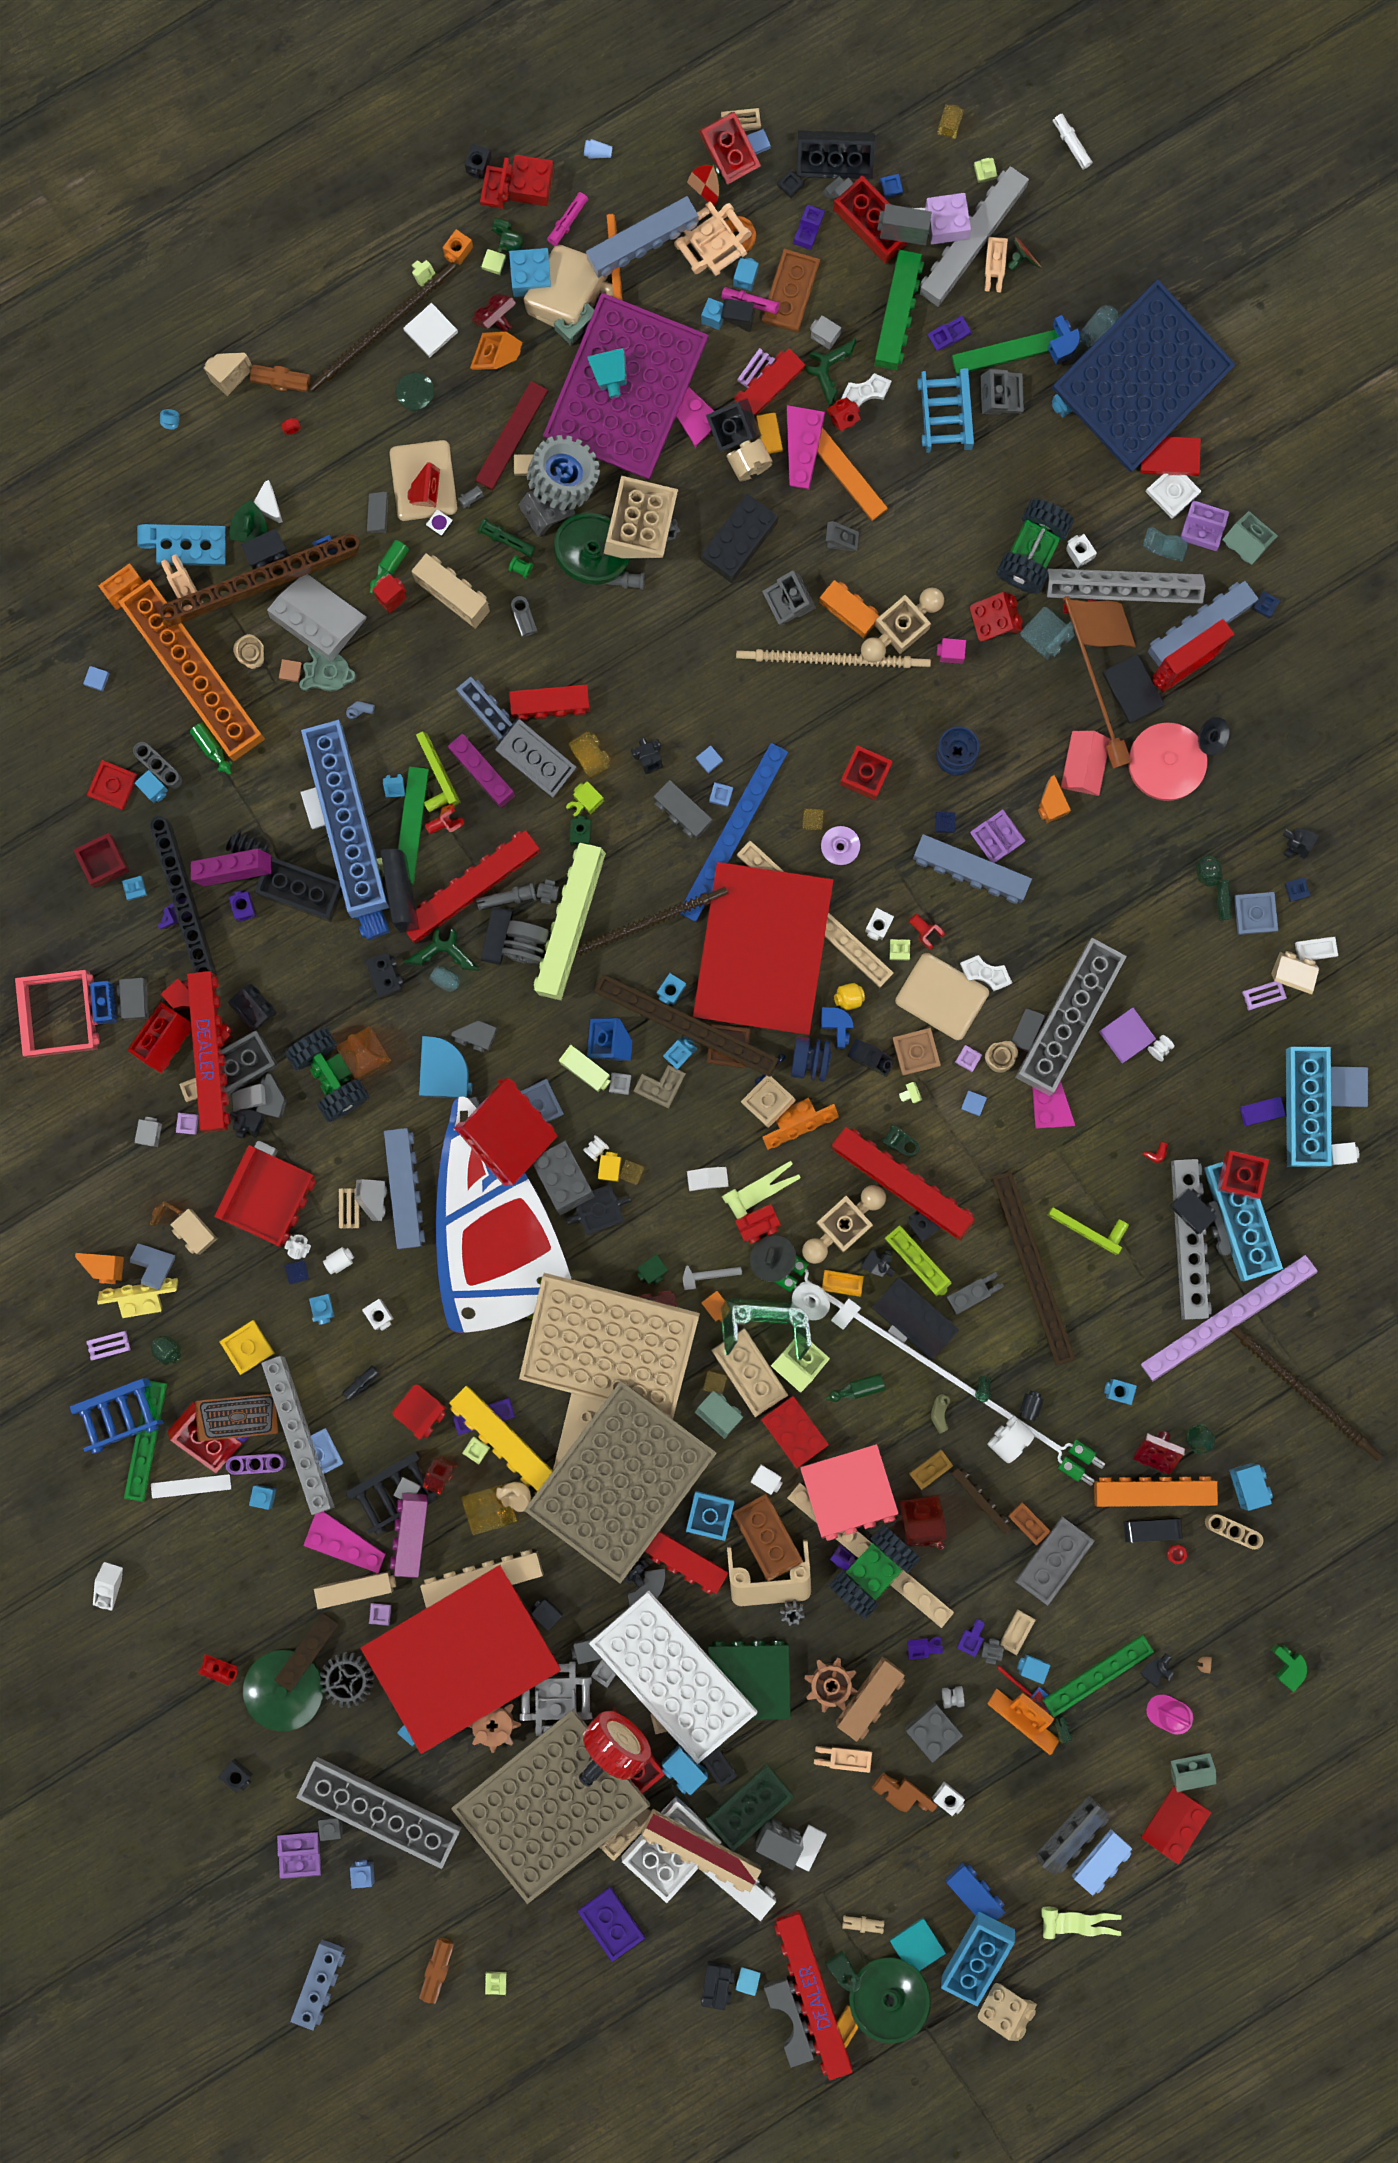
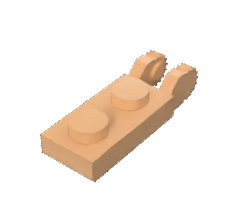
(995, 261)
(180, 580)
(845, 1758)

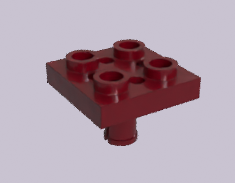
(494, 313)
(1159, 1452)

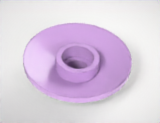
(844, 836)

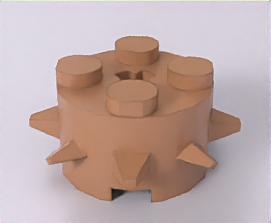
(836, 1695)
(501, 1734)

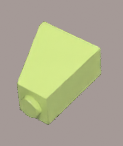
(585, 1069)

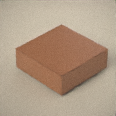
(290, 670)

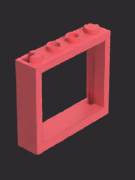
(25, 1018)

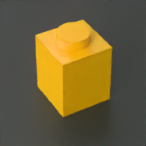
(609, 1167)

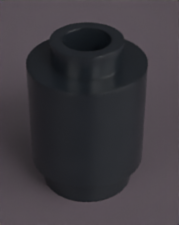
(1031, 1405)

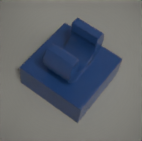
(1266, 604)
(1297, 889)

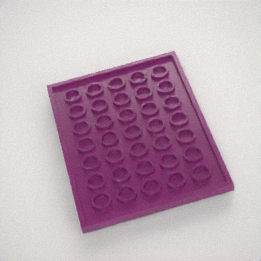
(658, 370)

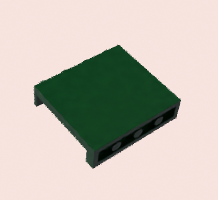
(758, 1673)

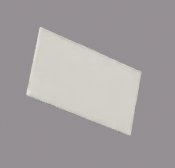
(846, 1314)

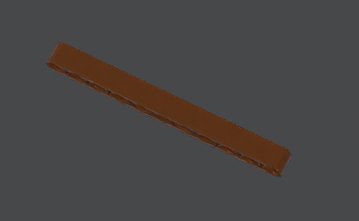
(253, 587)

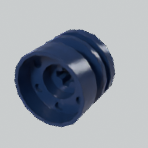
(958, 740)
(810, 1059)

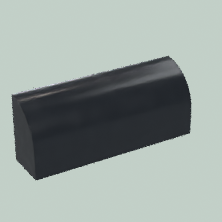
(399, 890)

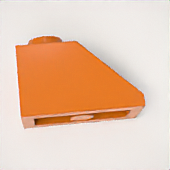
(1053, 803)

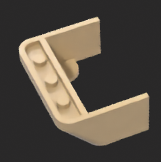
(747, 1593)

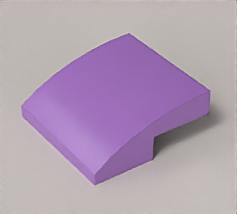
(1204, 525)
(998, 836)
(1127, 1035)
(299, 1855)

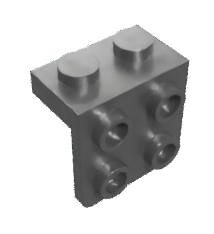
(541, 515)

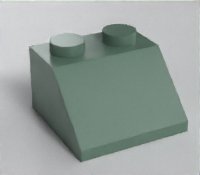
(1249, 537)

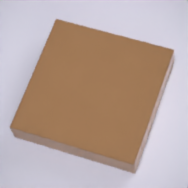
(916, 1051)

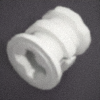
(1161, 1048)
(596, 1148)

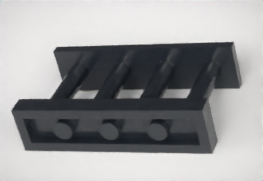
(377, 1483)

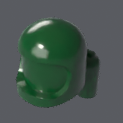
(509, 239)

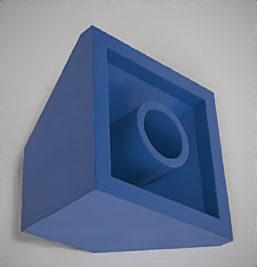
(609, 1040)

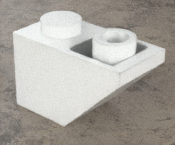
(107, 1586)

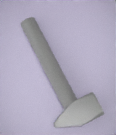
(689, 1278)

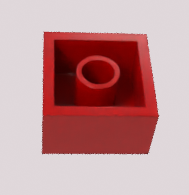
(531, 180)
(866, 773)
(1243, 1175)

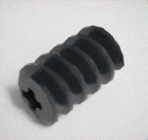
(239, 844)

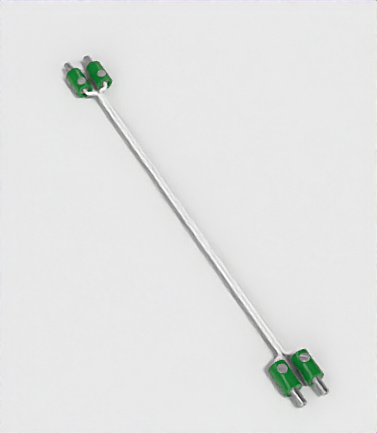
(1076, 1448)

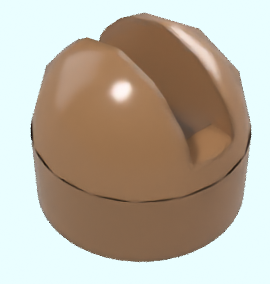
(1206, 1668)

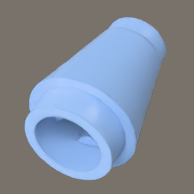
(596, 149)

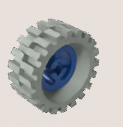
(569, 460)

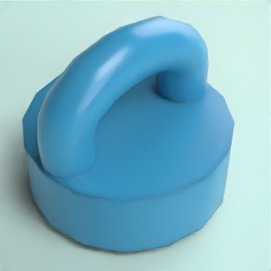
(169, 417)

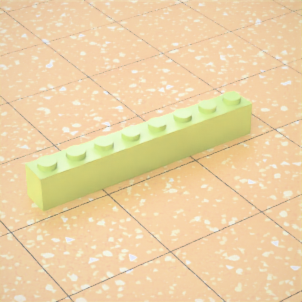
(569, 921)

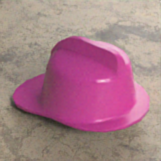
(1169, 1714)

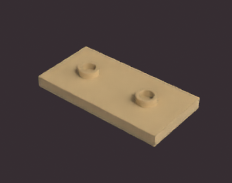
(750, 1374)
(579, 1414)

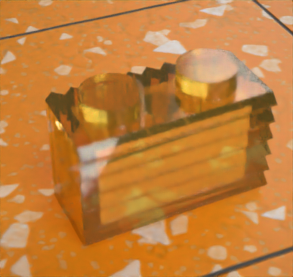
(589, 755)

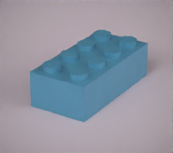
(978, 1959)

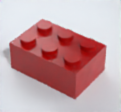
(794, 1432)

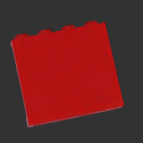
(507, 1132)
(265, 1196)

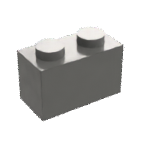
(133, 999)

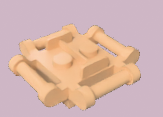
(714, 240)

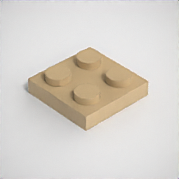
(768, 1101)

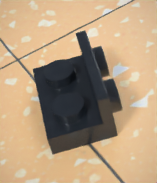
(252, 1007)

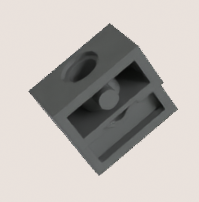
(1001, 392)
(797, 594)

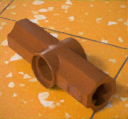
(280, 378)
(436, 1970)

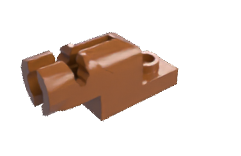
(903, 1794)

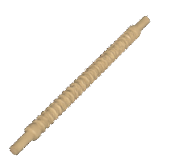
(759, 655)

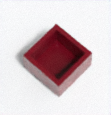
(101, 860)

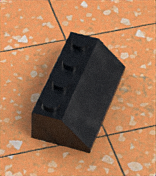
(835, 154)
(915, 1318)

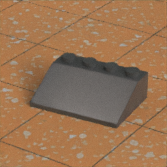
(1072, 1835)

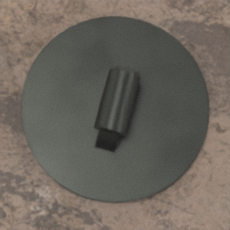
(773, 1258)

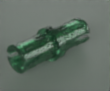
(1223, 900)

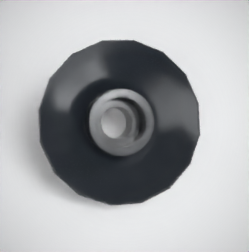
(1213, 736)

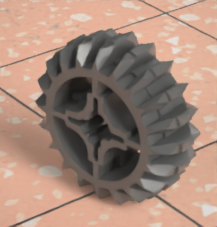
(330, 1687)

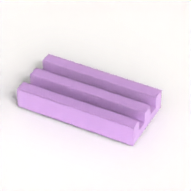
(765, 356)
(1248, 999)
(92, 1349)

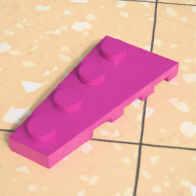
(693, 417)
(336, 1540)

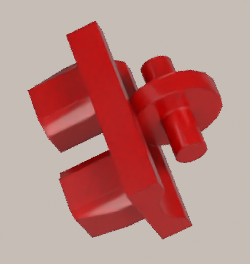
(218, 1670)

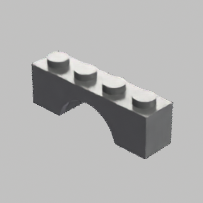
(797, 2046)

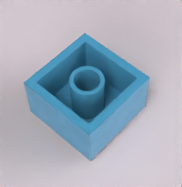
(529, 270)
(1250, 1486)
(710, 1515)
(684, 1770)

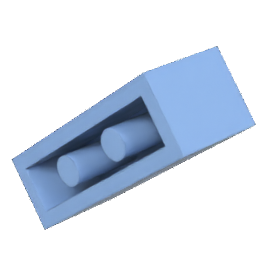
(1102, 1862)

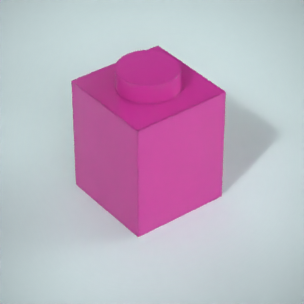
(951, 650)

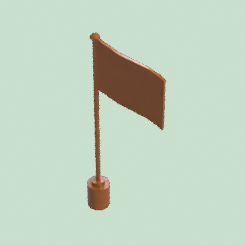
(1102, 626)

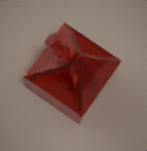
(923, 1522)

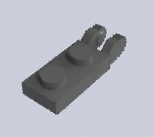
(1219, 1231)
(972, 1294)

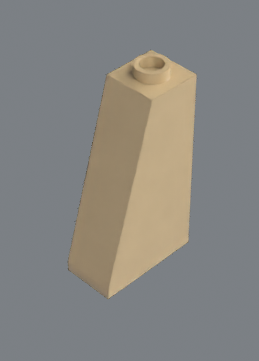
(354, 1589)

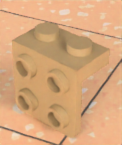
(1006, 2012)

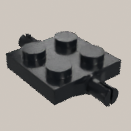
(600, 1211)

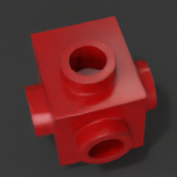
(844, 413)

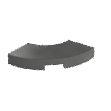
(653, 1582)

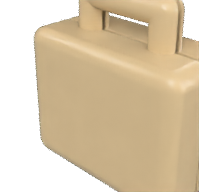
(571, 287)
(406, 465)
(942, 996)

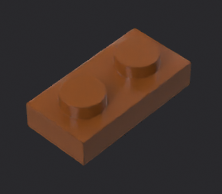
(1029, 1523)

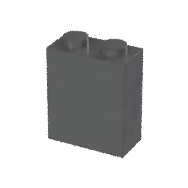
(904, 224)

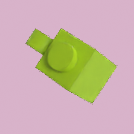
(586, 798)

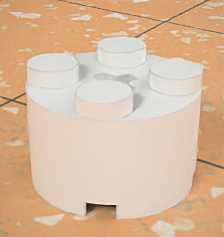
(1011, 1439)

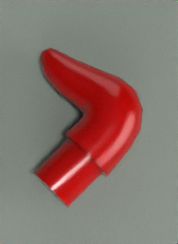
(1160, 1155)

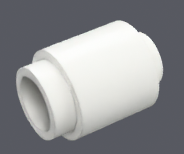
(338, 1260)

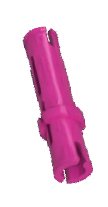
(565, 222)
(759, 302)

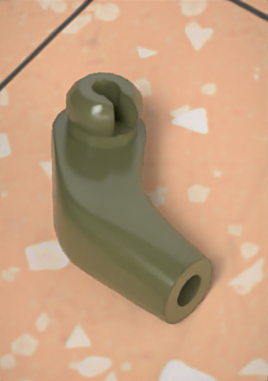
(938, 1412)

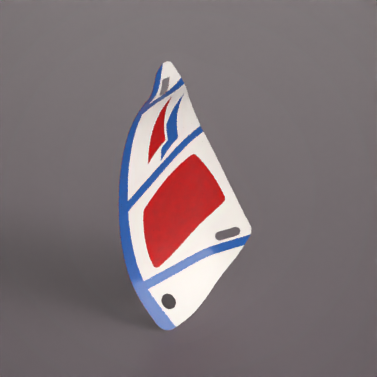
(488, 1238)

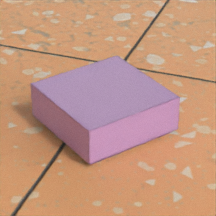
(968, 1058)
(187, 1123)
(380, 1614)

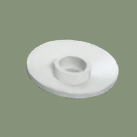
(814, 1309)

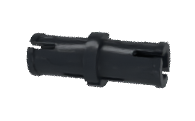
(361, 1383)

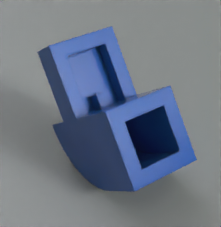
(1066, 345)
(838, 1020)

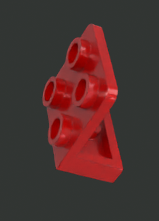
(496, 185)
(996, 616)
(419, 1411)

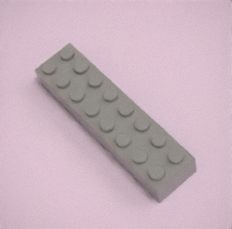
(1070, 1017)
(379, 1812)

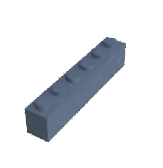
(642, 237)
(1224, 607)
(971, 869)
(403, 1188)

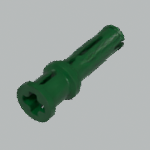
(498, 534)

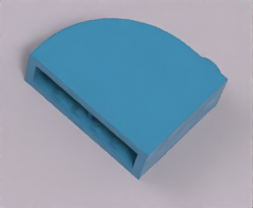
(443, 1070)

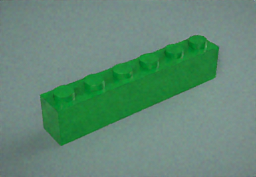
(898, 309)

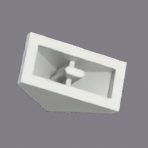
(267, 502)
(707, 1178)

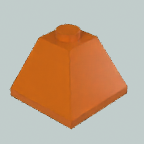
(496, 350)

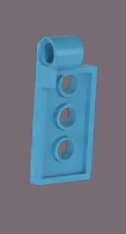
(152, 536)

